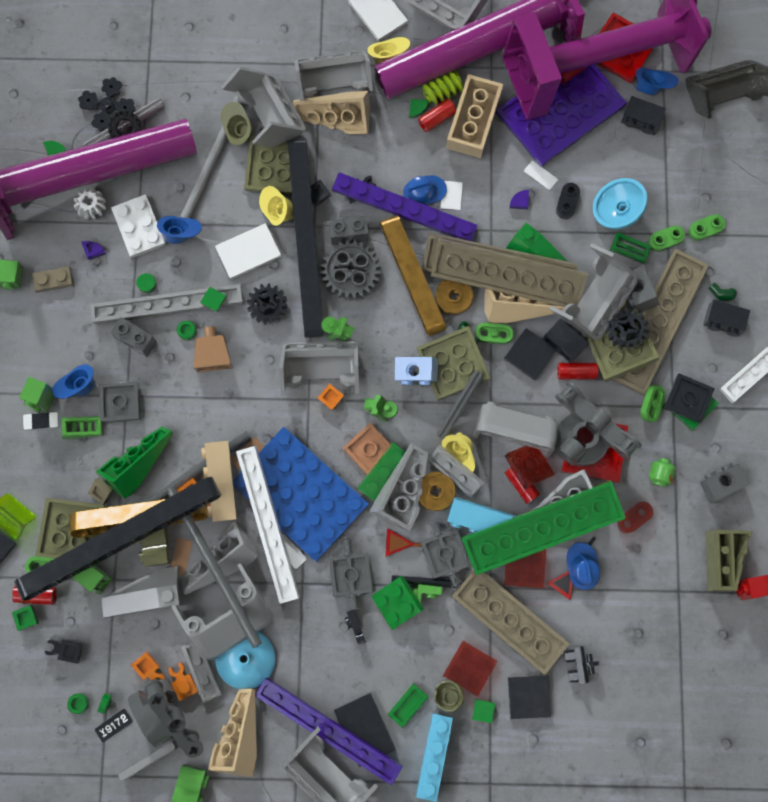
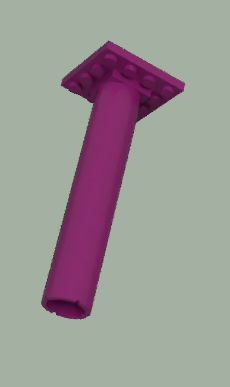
(473, 43)
(91, 165)

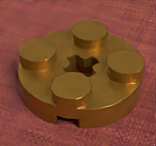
(451, 306)
(446, 495)

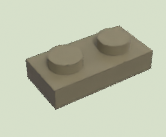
(52, 279)

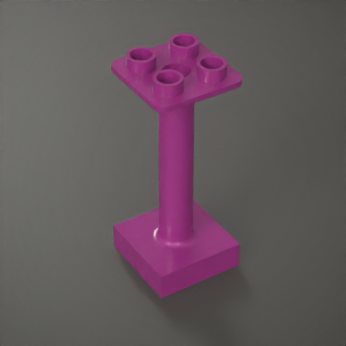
(538, 68)

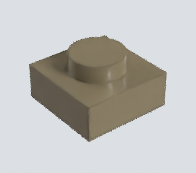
(100, 491)

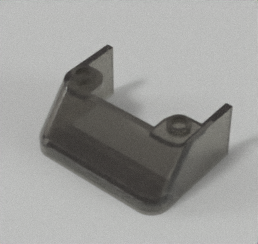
(726, 84)

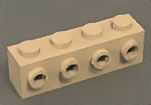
(219, 467)

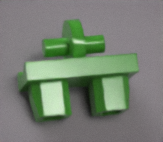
(337, 328)
(381, 408)

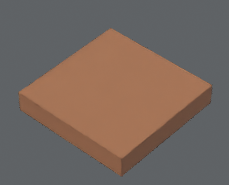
(367, 448)

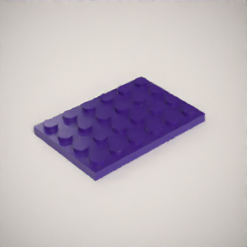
(574, 112)

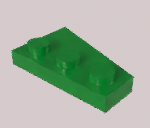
(380, 473)

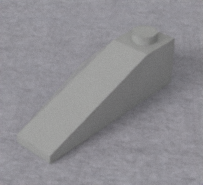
(152, 592)

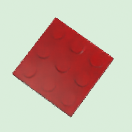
(625, 66)
(605, 469)

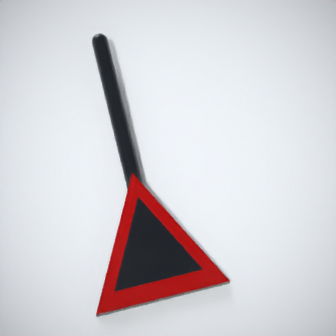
(563, 582)

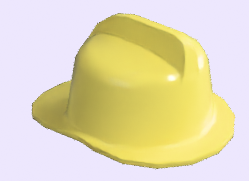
(387, 49)
(275, 206)
(461, 448)

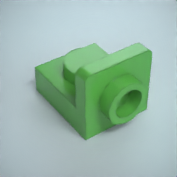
(429, 591)

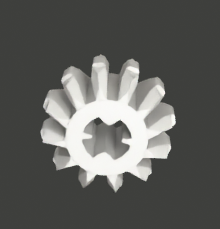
(83, 207)

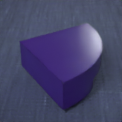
(520, 200)
(92, 249)

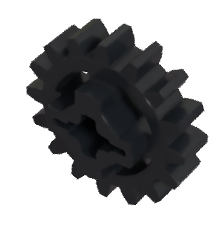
(270, 297)
(625, 323)

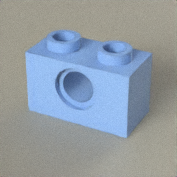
(405, 370)

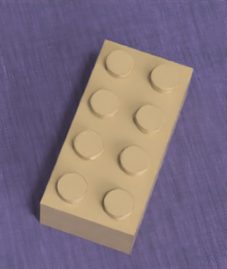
(474, 116)

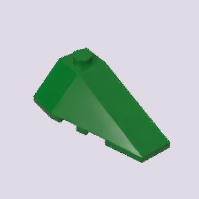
(533, 242)
(130, 469)

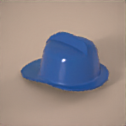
(654, 81)
(425, 189)
(177, 229)
(76, 383)
(583, 566)

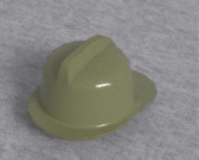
(236, 123)

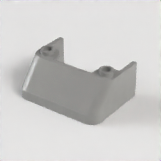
(446, 14)
(333, 72)
(270, 103)
(603, 297)
(319, 361)
(517, 427)
(225, 631)
(321, 777)

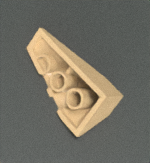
(337, 111)
(510, 308)
(238, 745)

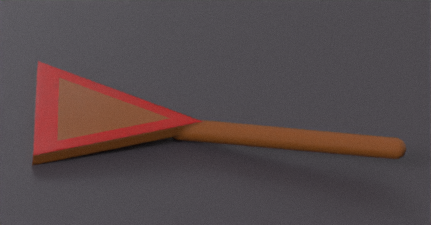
(397, 543)

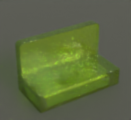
(14, 516)

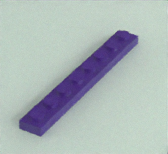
(404, 207)
(330, 731)

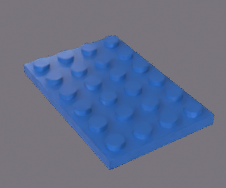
(306, 494)

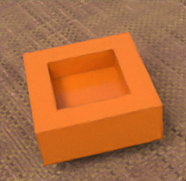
(330, 397)

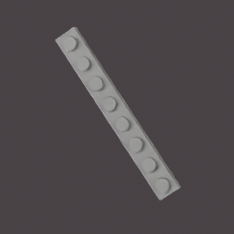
(160, 304)

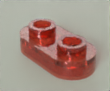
(635, 518)

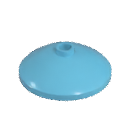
(617, 196)
(253, 672)

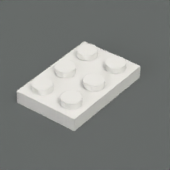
(138, 226)

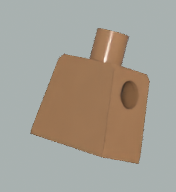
(211, 352)

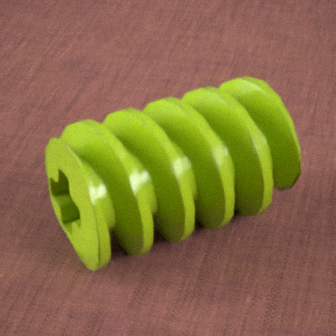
(443, 87)

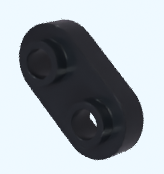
(568, 199)

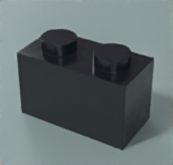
(643, 115)
(726, 318)
(566, 340)

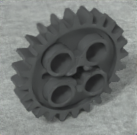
(348, 286)

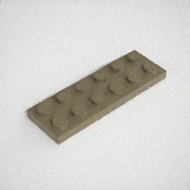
(511, 621)

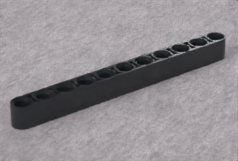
(305, 238)
(117, 539)

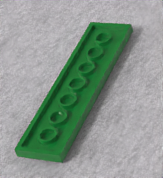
(543, 527)

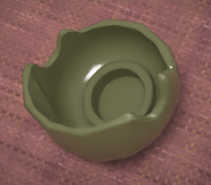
(449, 696)

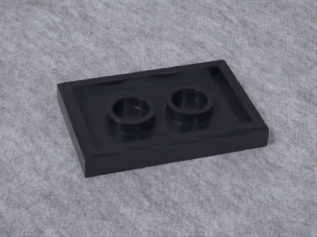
(365, 721)

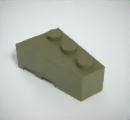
(724, 558)

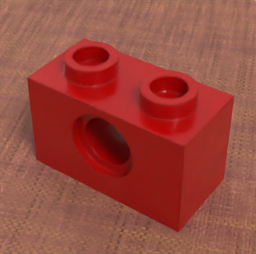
(753, 587)

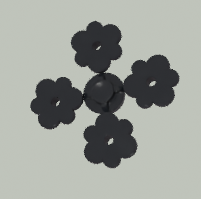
(106, 104)

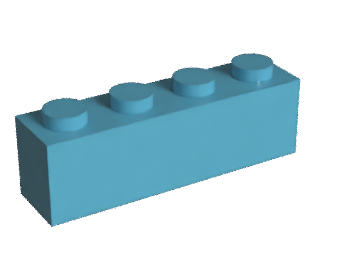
(474, 515)
(434, 757)

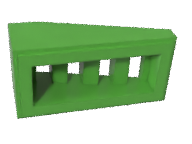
(75, 420)

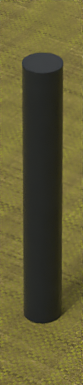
(425, 581)

